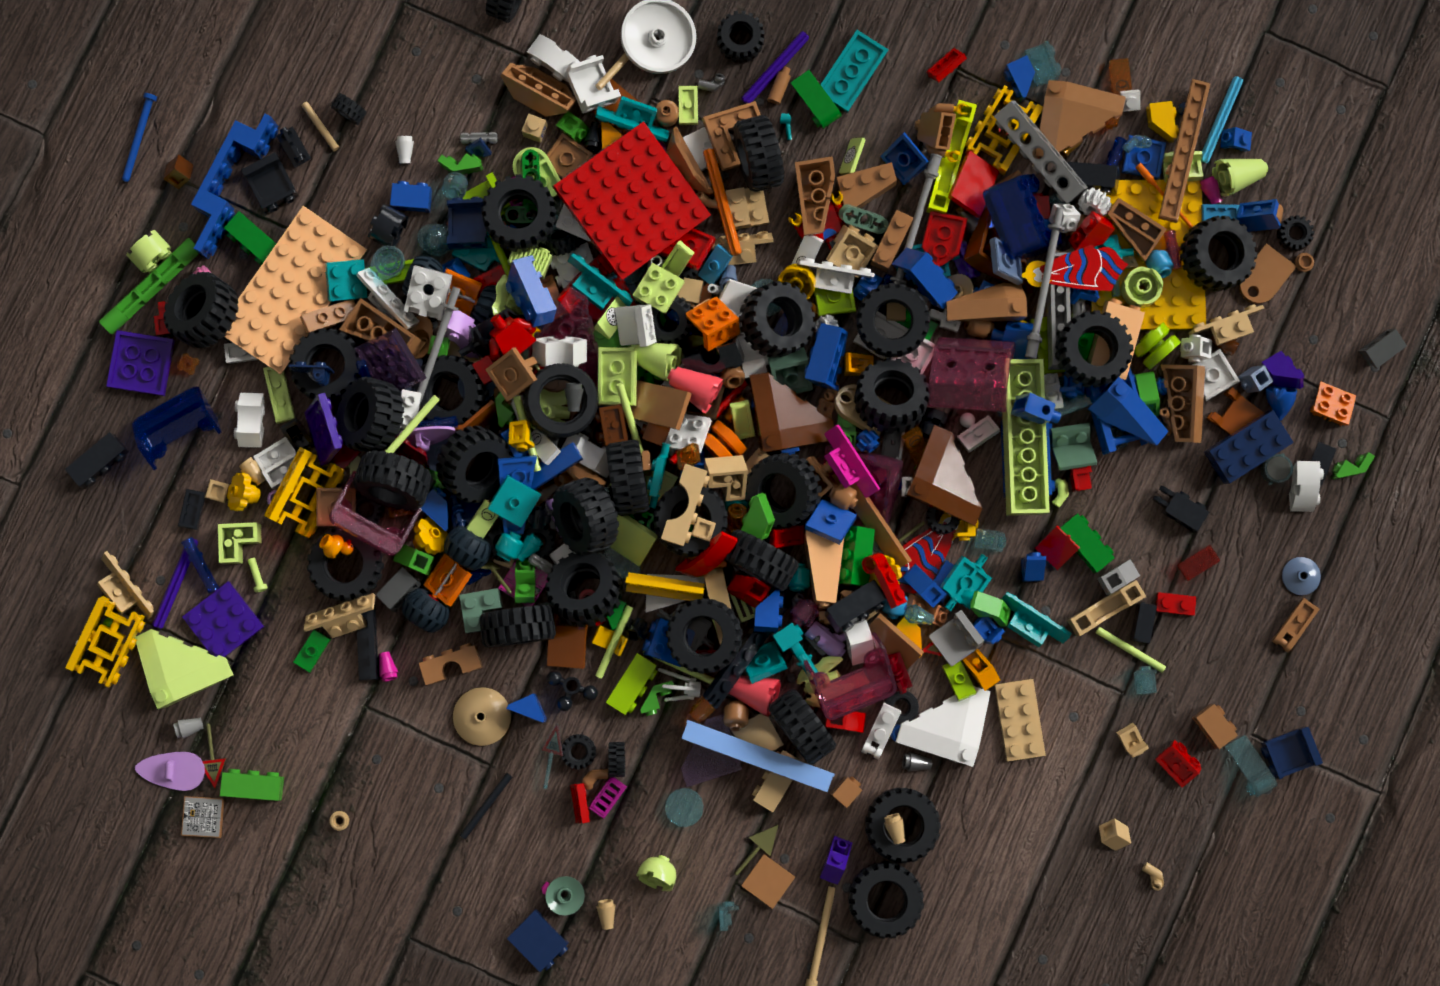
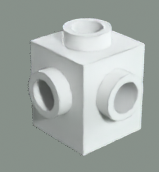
(1070, 216)
(1195, 348)

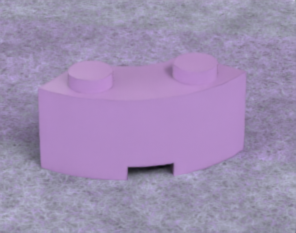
(459, 330)

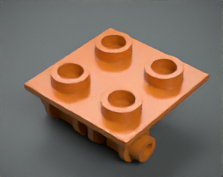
(1334, 404)

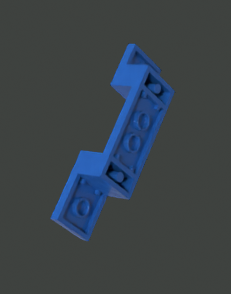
(206, 200)

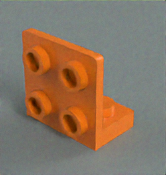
(715, 322)

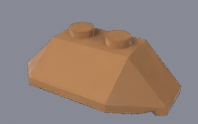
(537, 90)
(686, 164)

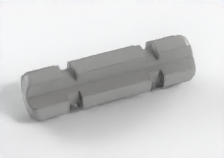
(492, 137)
(540, 563)

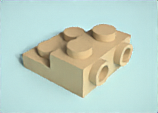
(747, 208)
(852, 248)

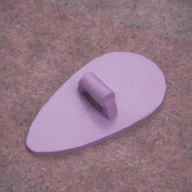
(427, 436)
(173, 770)

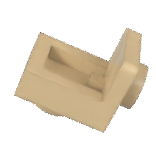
(1132, 740)

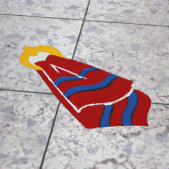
(1080, 269)
(928, 551)

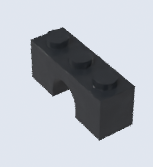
(729, 356)

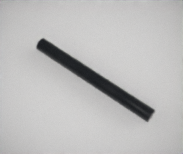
(486, 805)

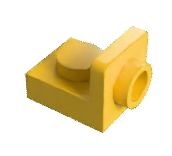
(519, 435)

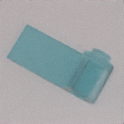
(1252, 766)

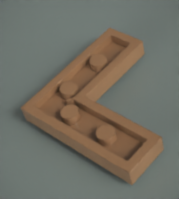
(717, 128)

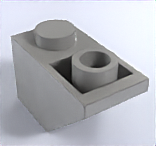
(1118, 577)

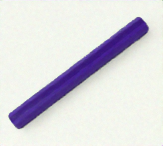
(775, 67)
(172, 589)

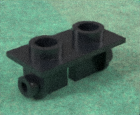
(293, 146)

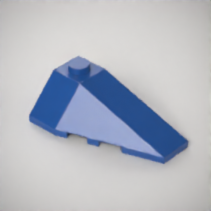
(1125, 409)

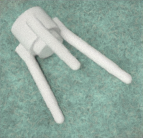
(692, 688)

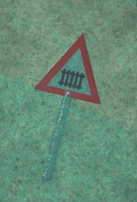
(553, 746)

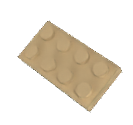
(1019, 720)

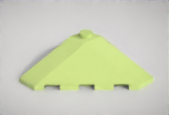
(177, 669)

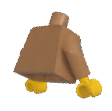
(936, 129)

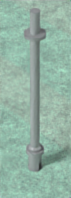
(930, 173)
(1034, 338)
(438, 340)

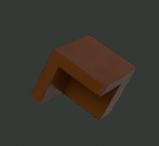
(178, 171)

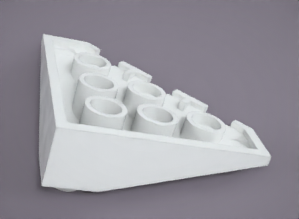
(950, 729)

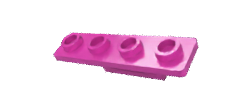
(848, 464)

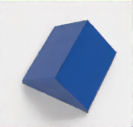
(905, 158)
(529, 707)

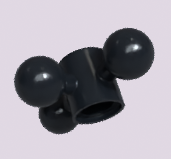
(565, 703)

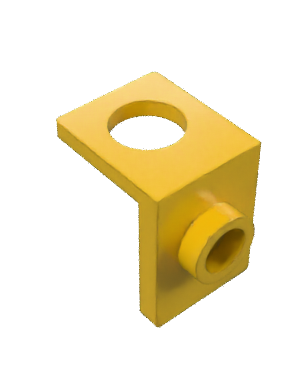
(603, 637)

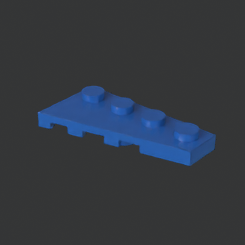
(522, 470)

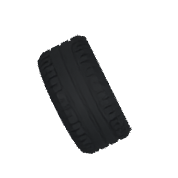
(547, 426)

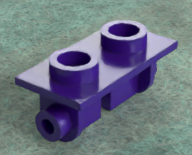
(962, 266)

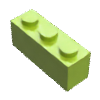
(632, 684)

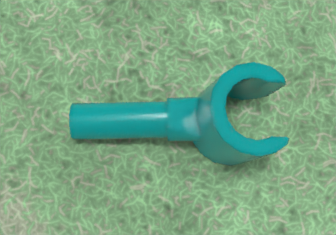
(786, 119)

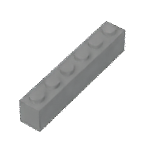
(1057, 317)

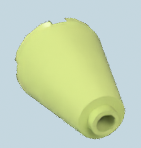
(1238, 173)
(659, 358)

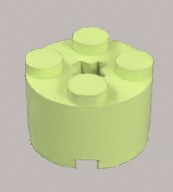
(149, 252)
(1138, 277)

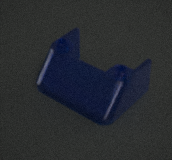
(171, 422)

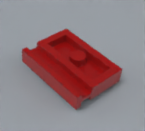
(579, 801)

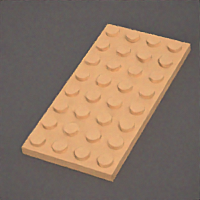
(288, 286)

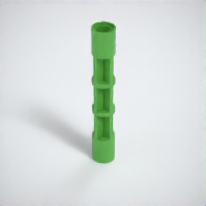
(149, 286)

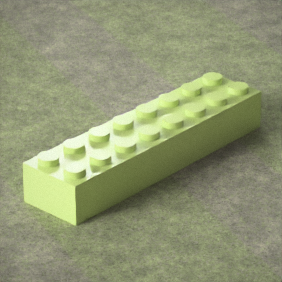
(1025, 445)

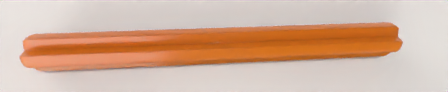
(722, 202)

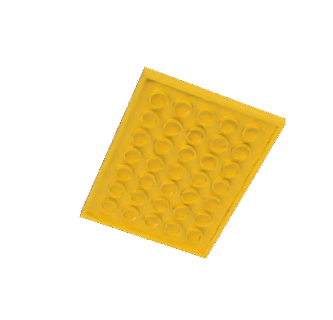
(1181, 301)

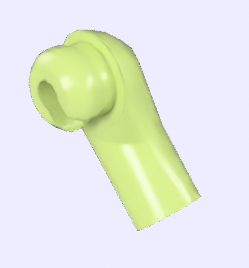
(1063, 492)

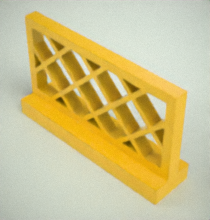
(664, 587)

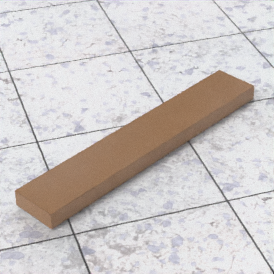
(883, 534)

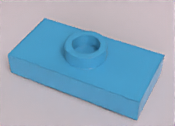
(1212, 210)
(715, 265)

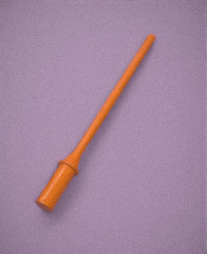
(1150, 179)

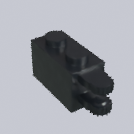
(1182, 509)

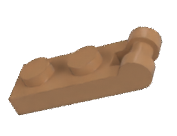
(1296, 624)

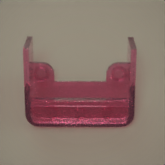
(387, 541)
(856, 688)

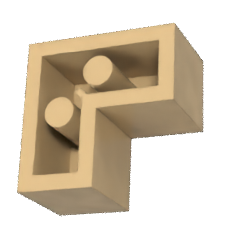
(729, 474)

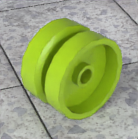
(1156, 345)

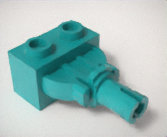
(789, 638)

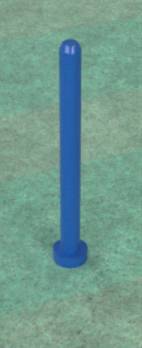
(149, 99)

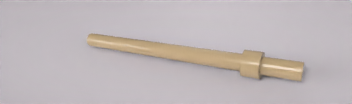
(812, 981)

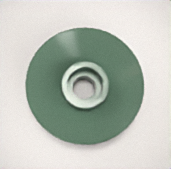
(564, 905)

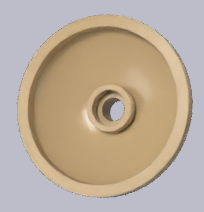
(495, 721)

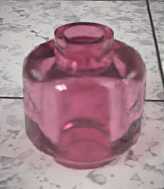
(804, 612)

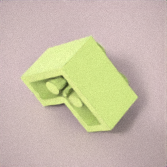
(231, 540)

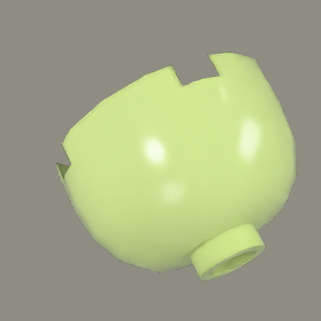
(657, 872)

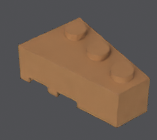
(866, 185)
(1136, 228)

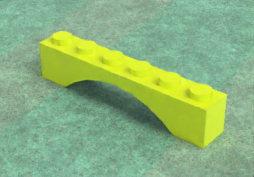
(948, 170)

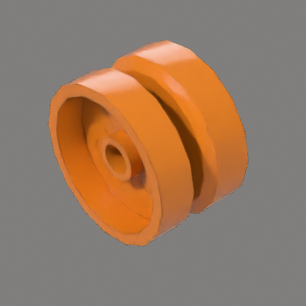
(725, 441)

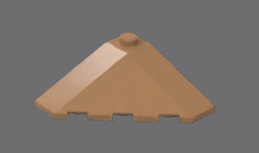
(1075, 111)

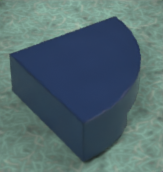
(478, 148)

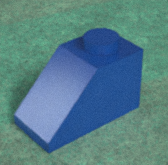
(437, 507)

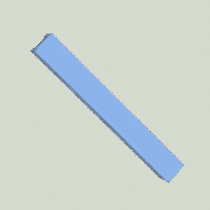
(758, 756)

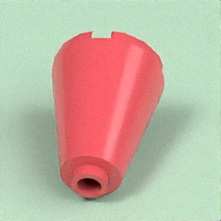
(701, 385)
(758, 694)

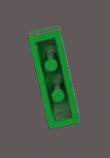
(250, 236)
(856, 546)
(1091, 549)

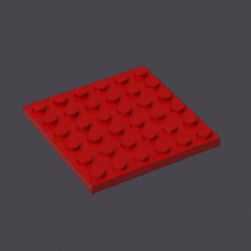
(631, 201)

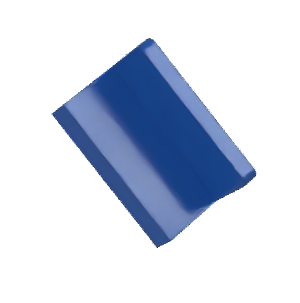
(1259, 215)

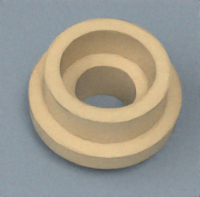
(333, 820)

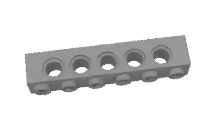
(1038, 140)

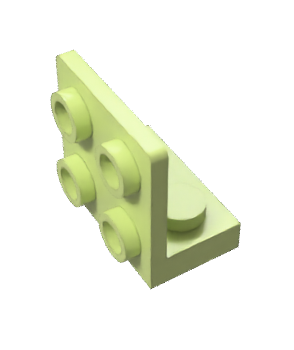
(658, 288)

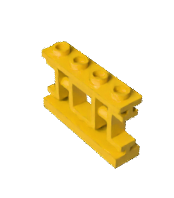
(989, 123)
(291, 485)
(92, 635)

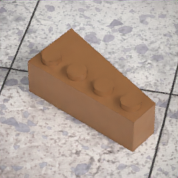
(367, 323)
(1185, 400)

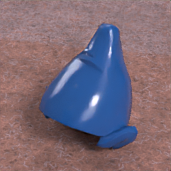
(1281, 399)

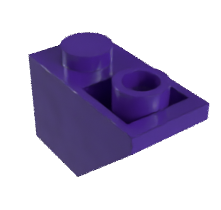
(1283, 371)
(836, 860)

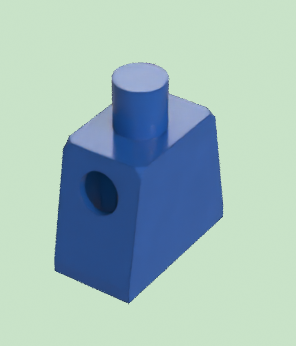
(1017, 333)
(1035, 409)

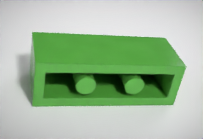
(252, 785)

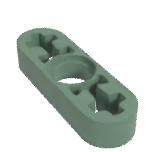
(868, 225)

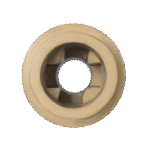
(252, 468)
(895, 827)
(606, 913)

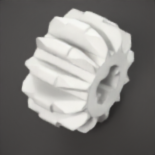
(1094, 201)

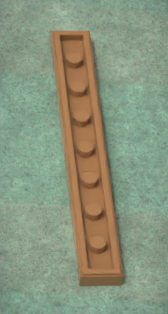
(1184, 151)

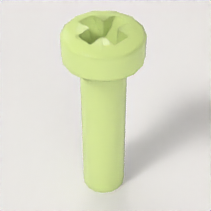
(260, 587)

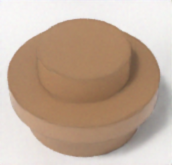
(1304, 262)

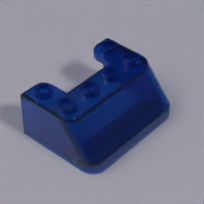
(1018, 217)

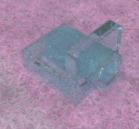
(990, 540)
(1145, 680)
(724, 918)

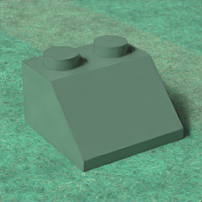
(791, 371)

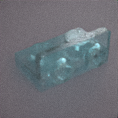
(1043, 63)

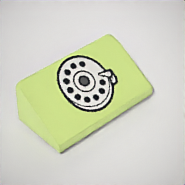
(852, 156)
(608, 324)

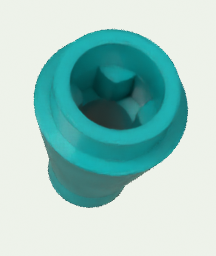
(531, 545)

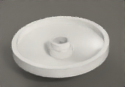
(661, 20)

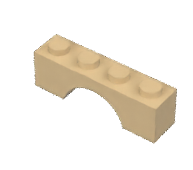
(692, 481)
(1106, 608)

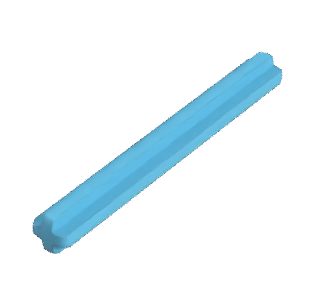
(1221, 119)

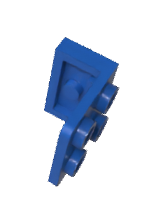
(657, 643)

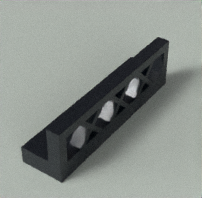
(368, 647)

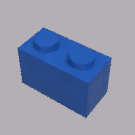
(411, 197)

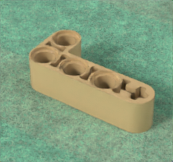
(718, 591)

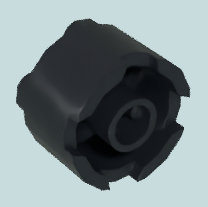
(388, 226)

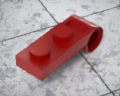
(886, 578)

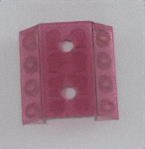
(969, 383)

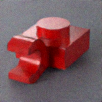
(160, 327)

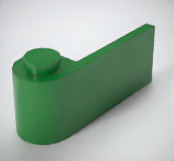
(816, 99)

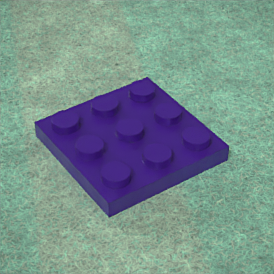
(140, 363)
(323, 429)
(223, 621)

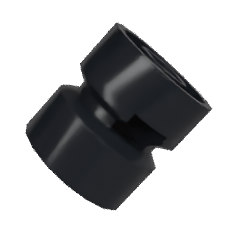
(931, 414)

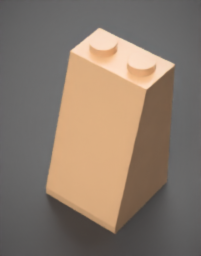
(1131, 317)
(824, 566)

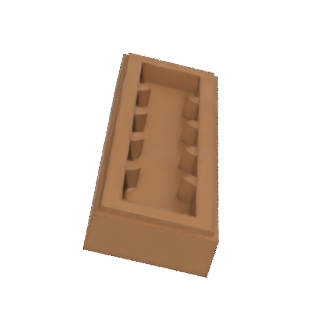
(327, 316)

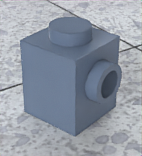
(1255, 379)

